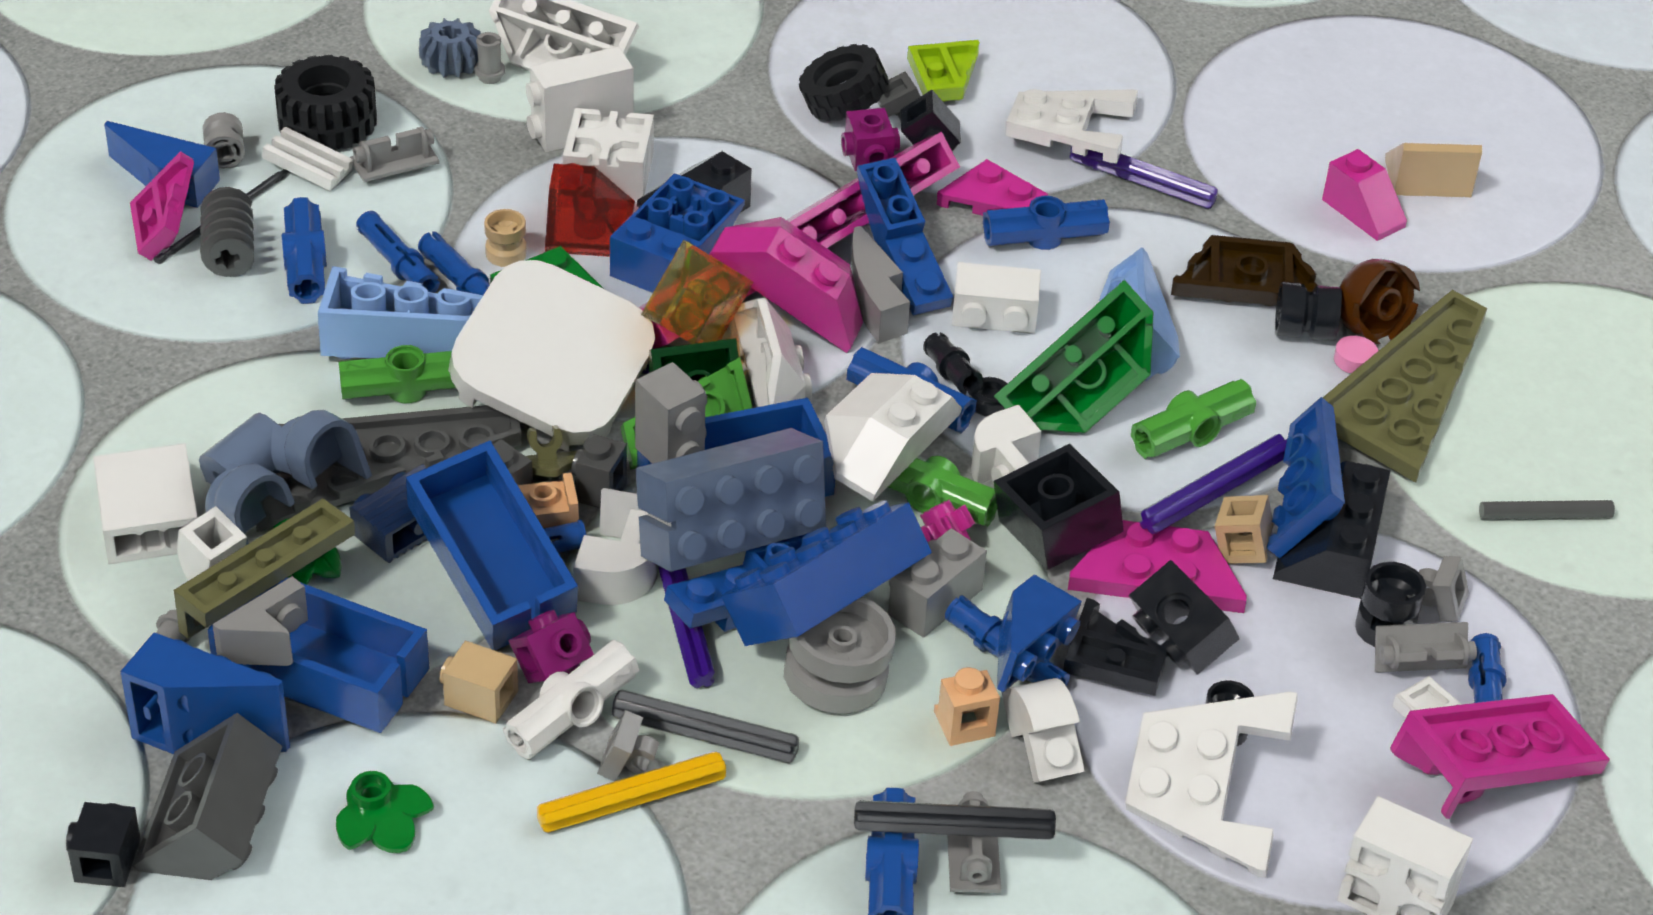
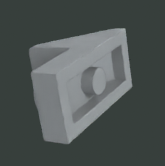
(262, 627)

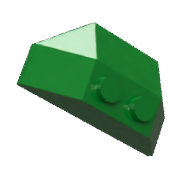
(1087, 366)

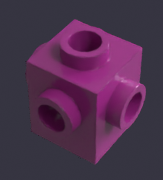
(869, 137)
(552, 645)

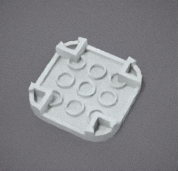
(551, 351)

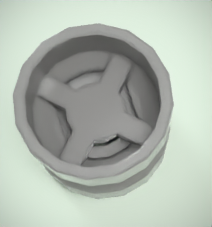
(226, 135)

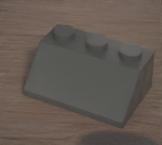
(210, 802)

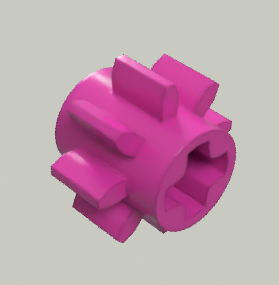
(944, 517)

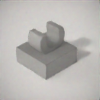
(1446, 588)
(627, 748)

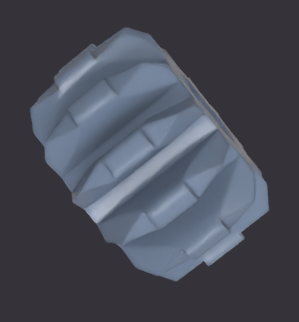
(449, 47)

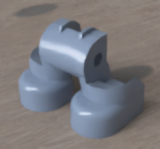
(247, 460)

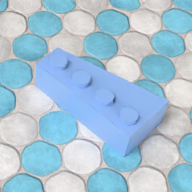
(373, 317)

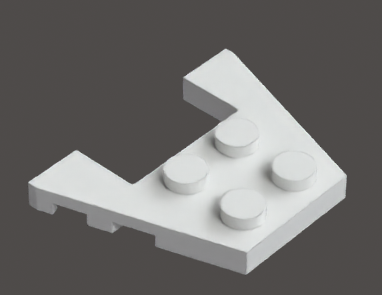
(1064, 118)
(1187, 767)

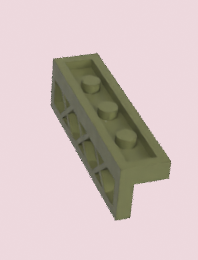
(260, 566)

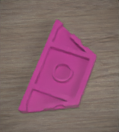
(1136, 554)

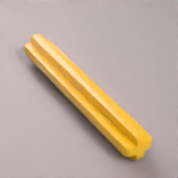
(631, 791)

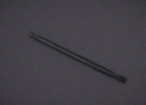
(196, 233)

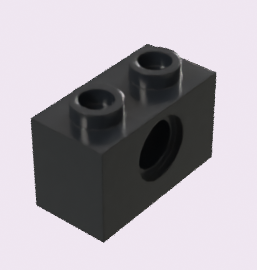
(1172, 595)

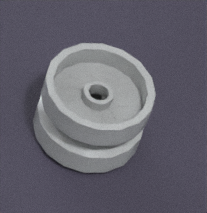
(842, 659)

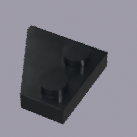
(1114, 653)

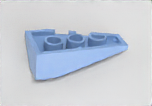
(1141, 277)

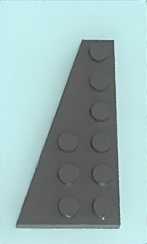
(394, 446)

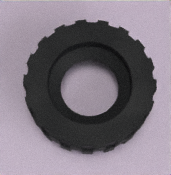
(823, 78)

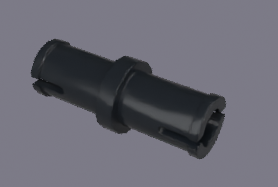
(953, 363)

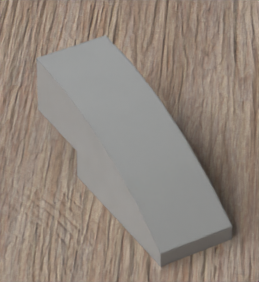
(878, 288)

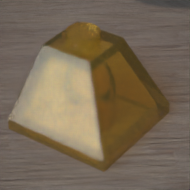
(696, 296)

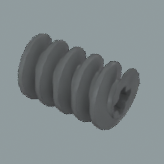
(227, 232)

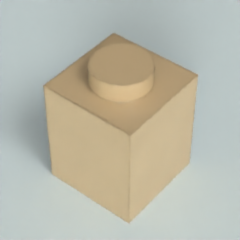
(479, 681)

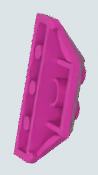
(795, 276)

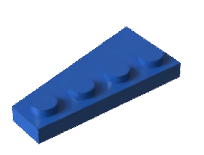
(1312, 481)

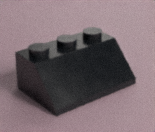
(1341, 549)

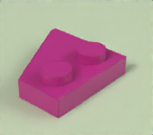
(989, 188)
(160, 207)

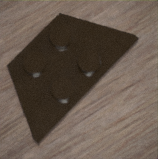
(1243, 270)

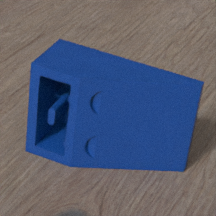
(655, 231)
(183, 692)

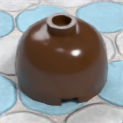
(1378, 299)

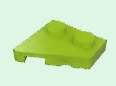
(944, 67)

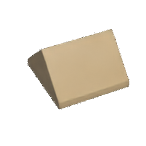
(1433, 169)

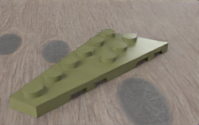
(1403, 390)

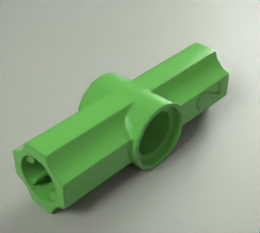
(402, 375)
(1193, 418)
(938, 480)

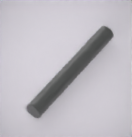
(1546, 509)

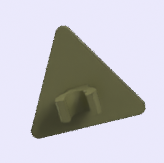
(548, 461)

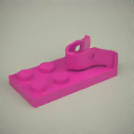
(1497, 745)

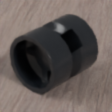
(1307, 311)
(1389, 597)

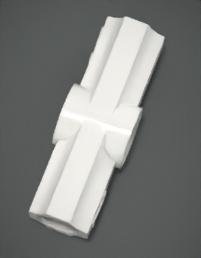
(571, 699)

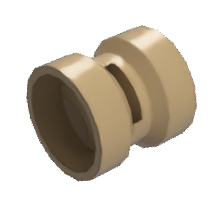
(505, 237)

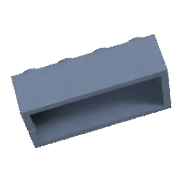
(731, 498)

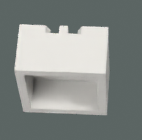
(614, 146)
(1403, 863)

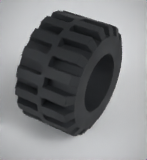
(327, 100)

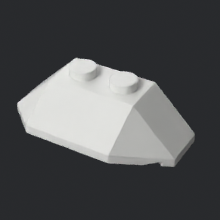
(556, 30)
(769, 355)
(885, 429)

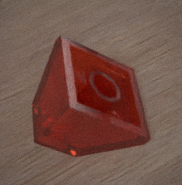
(584, 210)

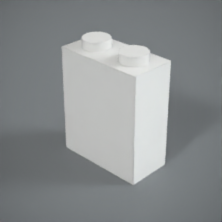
(587, 81)
(144, 501)

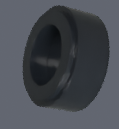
(986, 402)

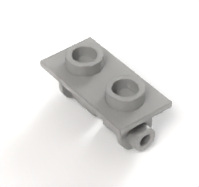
(379, 159)
(1423, 647)
(974, 859)

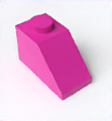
(1364, 194)

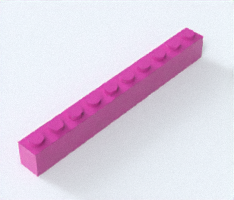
(844, 209)

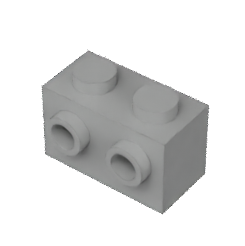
(669, 414)
(929, 586)

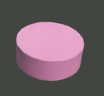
(1353, 352)

